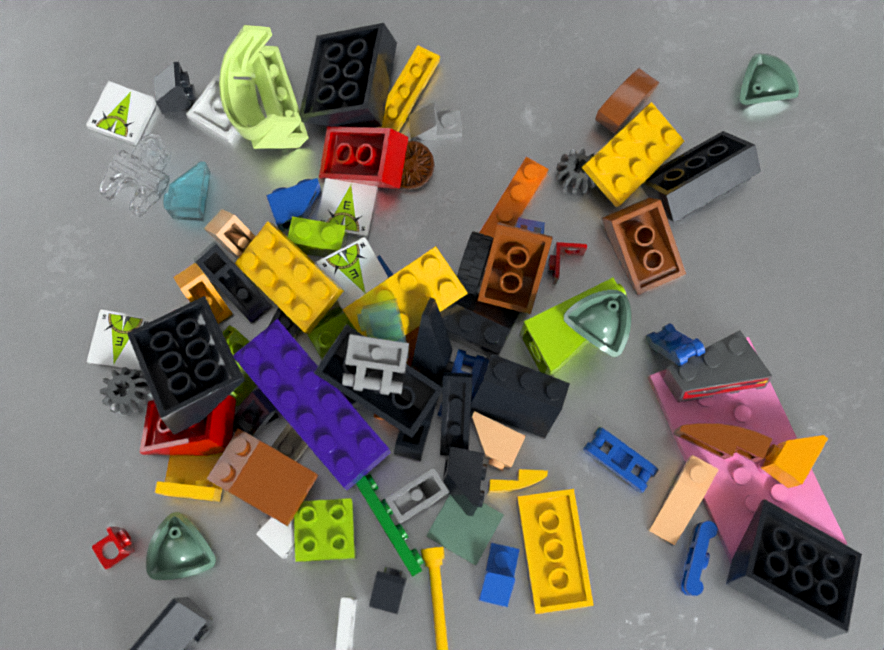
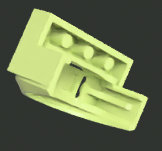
(239, 100)

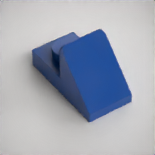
(499, 575)

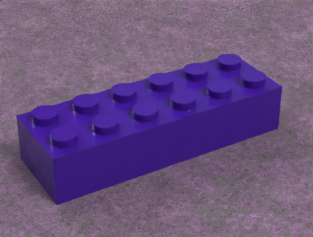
(312, 405)

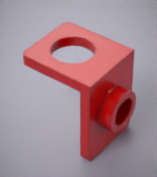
(562, 249)
(122, 541)

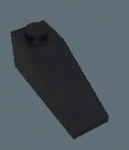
(232, 281)
(433, 345)

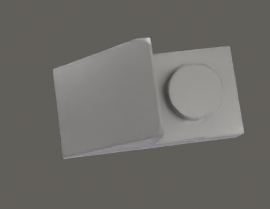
(432, 124)
(417, 495)

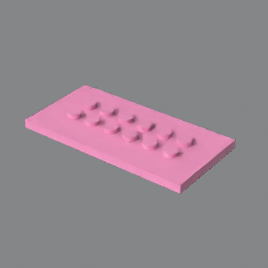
(739, 481)

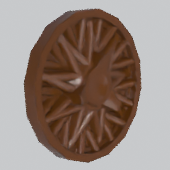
(417, 166)

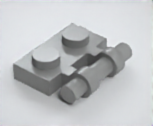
(379, 355)

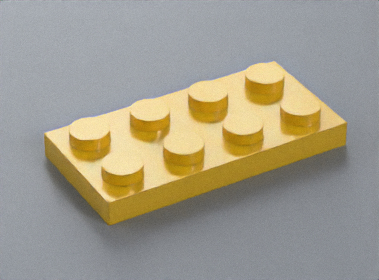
(633, 154)
(289, 277)
(412, 287)
(554, 551)

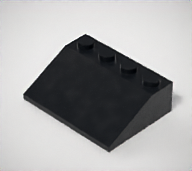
(349, 78)
(186, 364)
(796, 571)

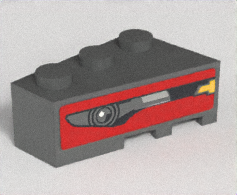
(723, 368)

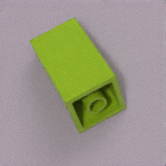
(551, 339)

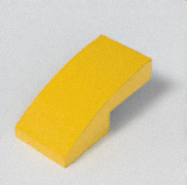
(524, 479)

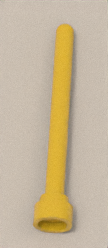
(433, 559)

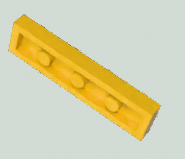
(409, 87)

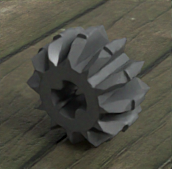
(569, 176)
(115, 391)

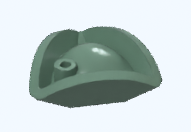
(768, 81)
(602, 320)
(177, 550)

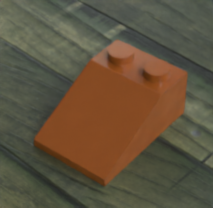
(644, 244)
(514, 268)
(262, 477)

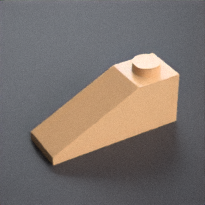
(683, 499)

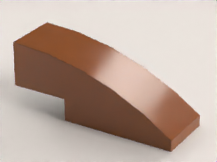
(626, 100)
(726, 440)

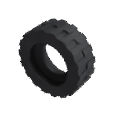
(474, 261)

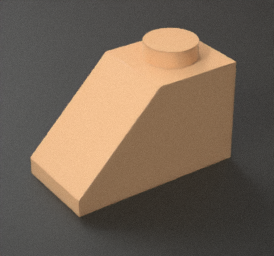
(230, 232)
(497, 441)

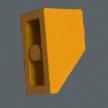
(196, 285)
(793, 459)

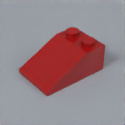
(364, 156)
(201, 439)

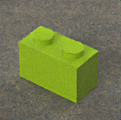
(317, 237)

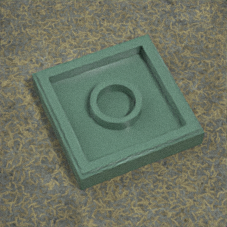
(462, 533)

